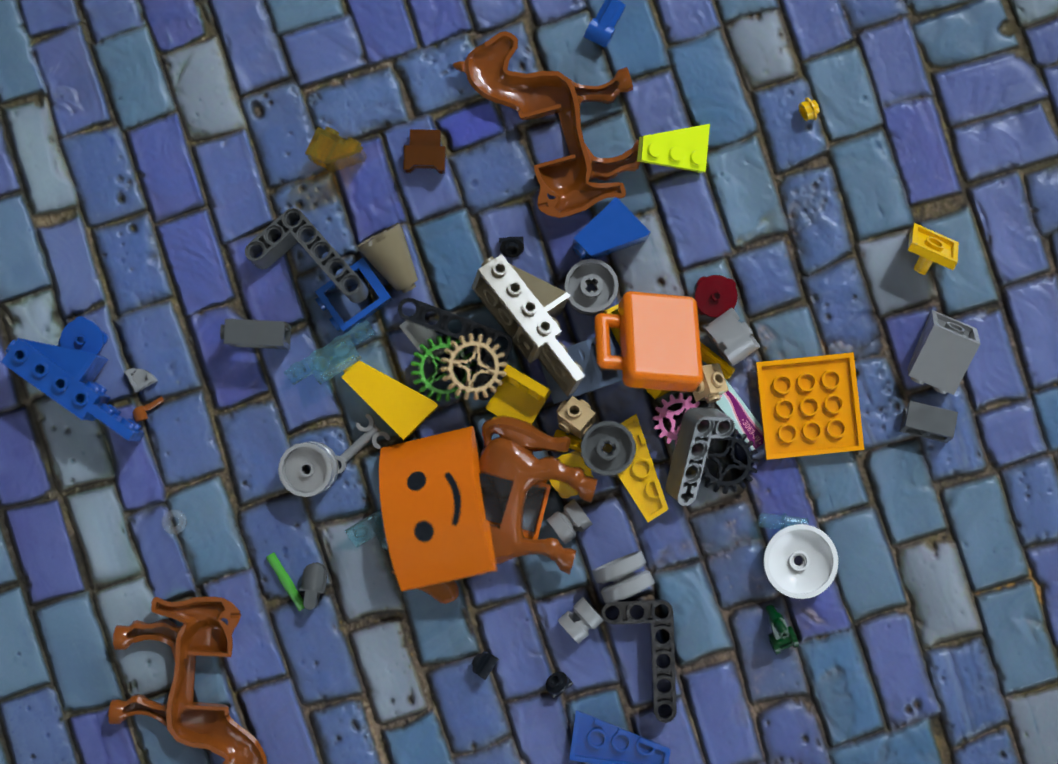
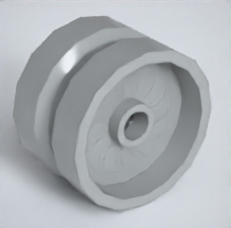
(596, 273)
(295, 474)
(625, 581)

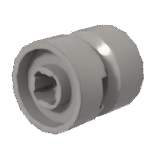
(569, 521)
(580, 620)

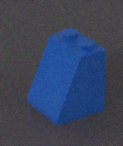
(609, 232)

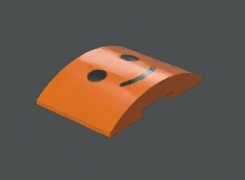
(435, 509)

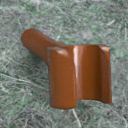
(140, 412)

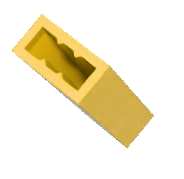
(393, 401)

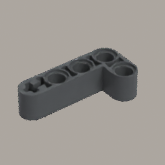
(691, 451)

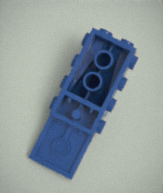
(68, 379)

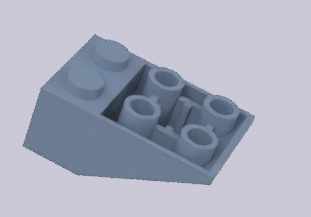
(594, 376)

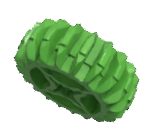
(428, 353)

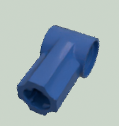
(602, 27)

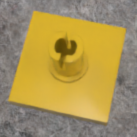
(932, 248)

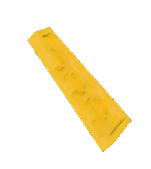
(640, 476)

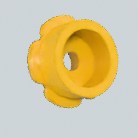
(809, 109)

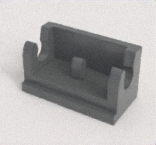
(929, 422)

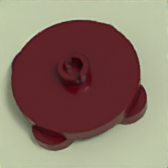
(715, 295)

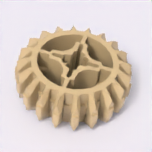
(478, 345)

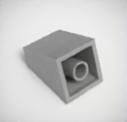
(943, 353)

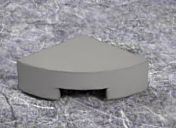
(140, 379)

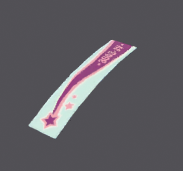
(744, 420)

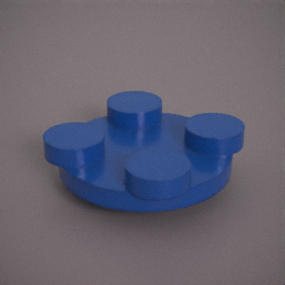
(83, 336)

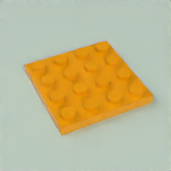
(809, 406)

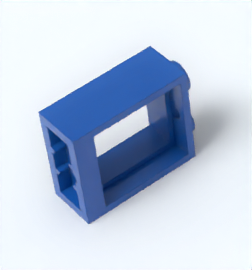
(336, 320)

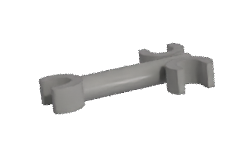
(372, 432)

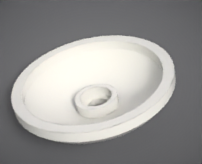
(817, 566)

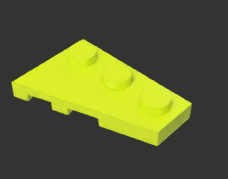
(677, 148)

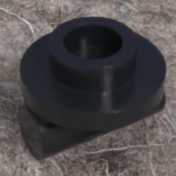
(511, 246)
(483, 664)
(558, 683)

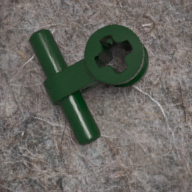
(781, 636)

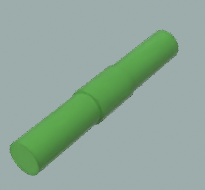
(286, 581)

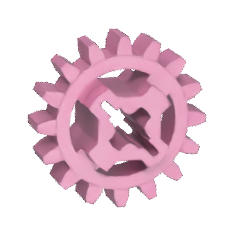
(668, 414)

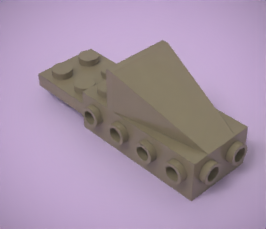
(534, 307)

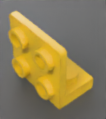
(518, 396)

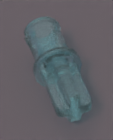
(779, 522)

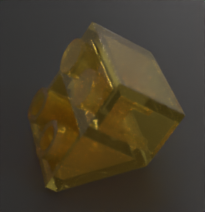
(333, 151)

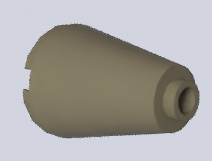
(391, 257)

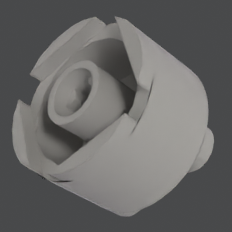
(731, 337)

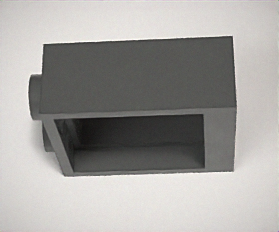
(256, 333)

